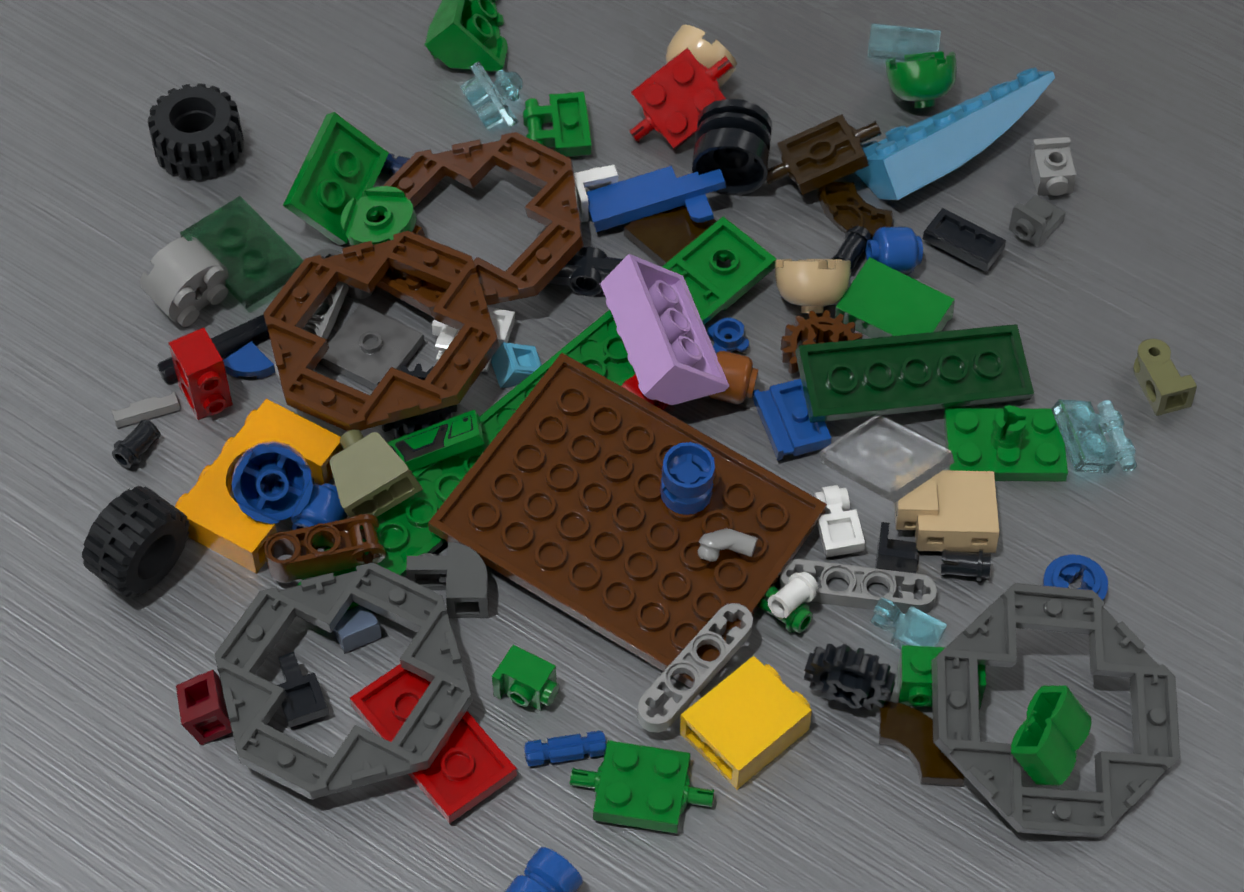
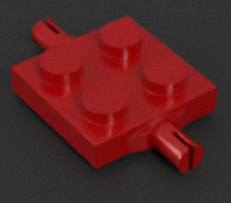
(677, 96)

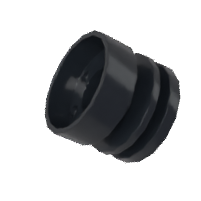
(737, 141)

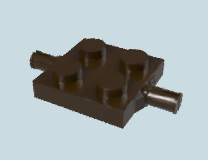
(823, 154)

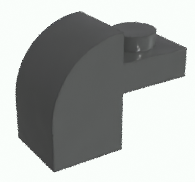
(460, 574)

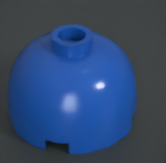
(272, 482)

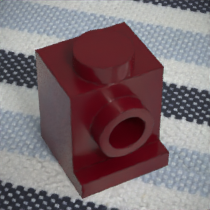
(203, 707)

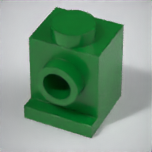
(525, 679)

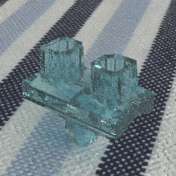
(505, 87)

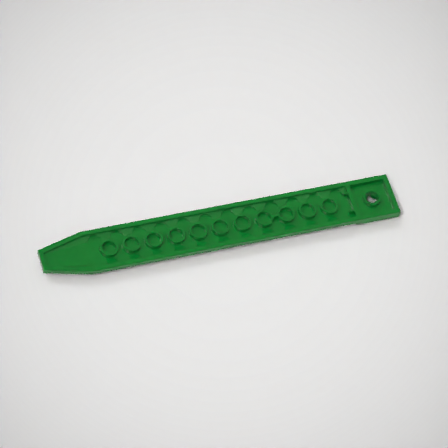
(599, 347)

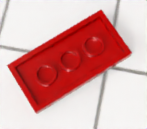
(467, 765)

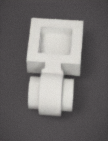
(839, 525)

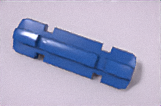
(565, 748)

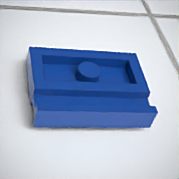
(787, 420)

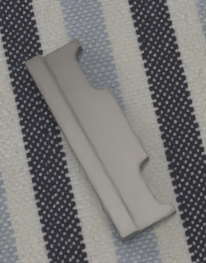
(145, 409)

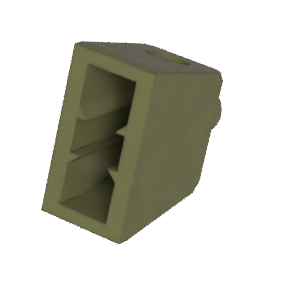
(370, 475)

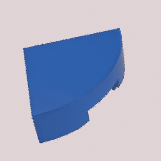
(249, 362)

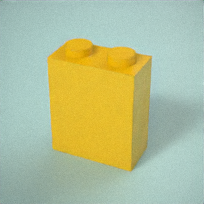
(746, 721)

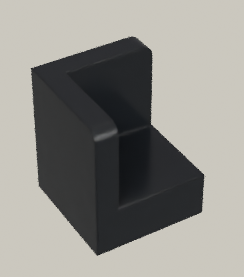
(895, 554)

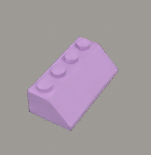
(662, 332)

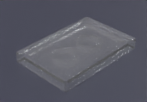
(886, 457)

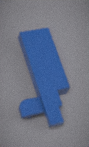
(651, 195)

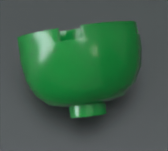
(922, 77)

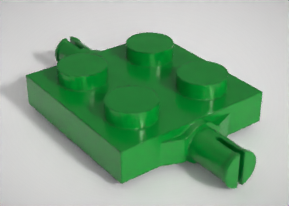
(642, 787)

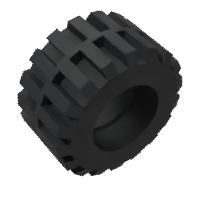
(190, 111)
(135, 541)

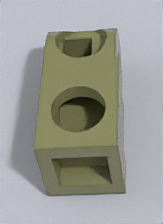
(1160, 379)

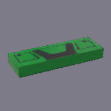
(439, 440)

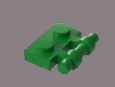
(568, 120)

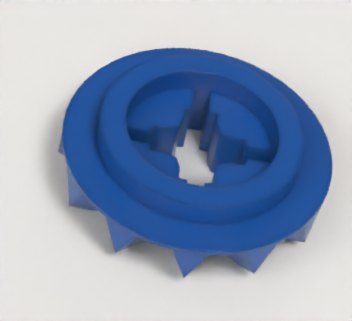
(1068, 567)

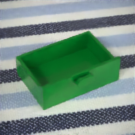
(892, 303)

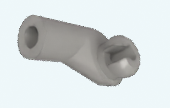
(725, 539)

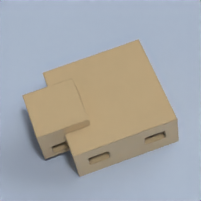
(952, 512)

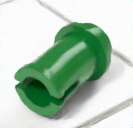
(797, 620)

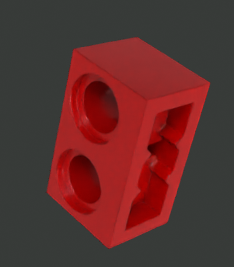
(201, 373)

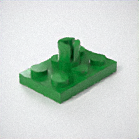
(334, 171)
(1008, 441)

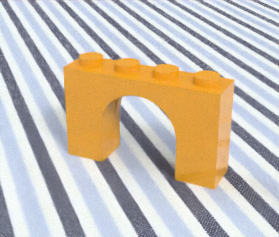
(215, 515)

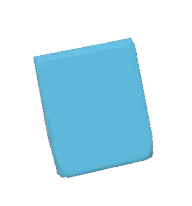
(514, 363)

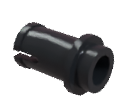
(853, 245)
(135, 444)
(969, 564)

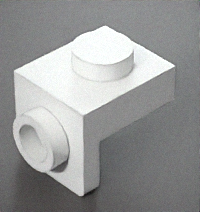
(591, 180)

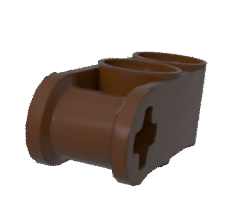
(303, 543)

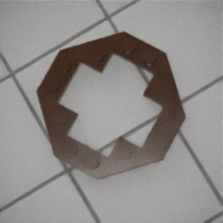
(552, 206)
(398, 393)

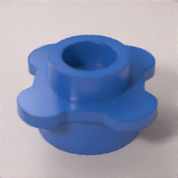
(728, 328)

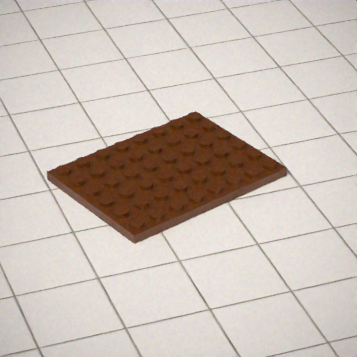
(579, 516)

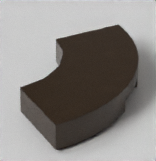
(847, 208)
(913, 735)

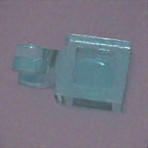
(909, 629)

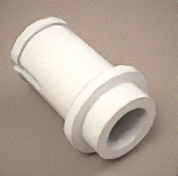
(800, 589)

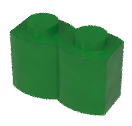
(1051, 735)

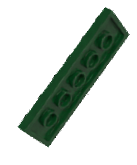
(913, 373)

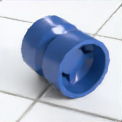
(687, 478)
(547, 873)

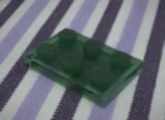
(248, 248)

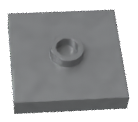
(370, 346)

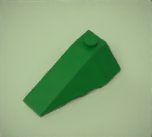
(467, 34)

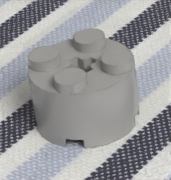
(185, 280)

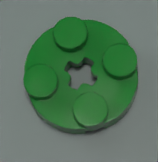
(379, 201)

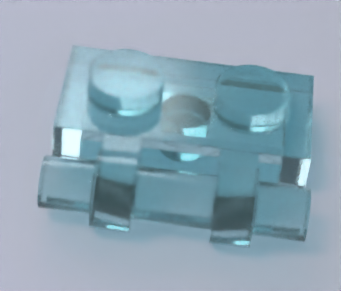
(1085, 437)

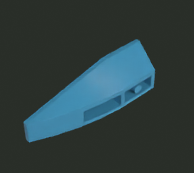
(949, 139)

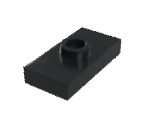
(964, 239)

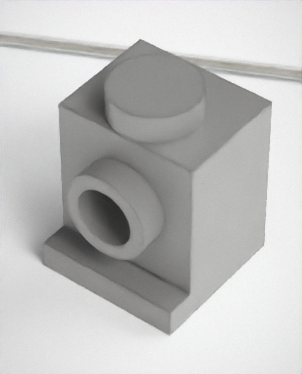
(1052, 166)

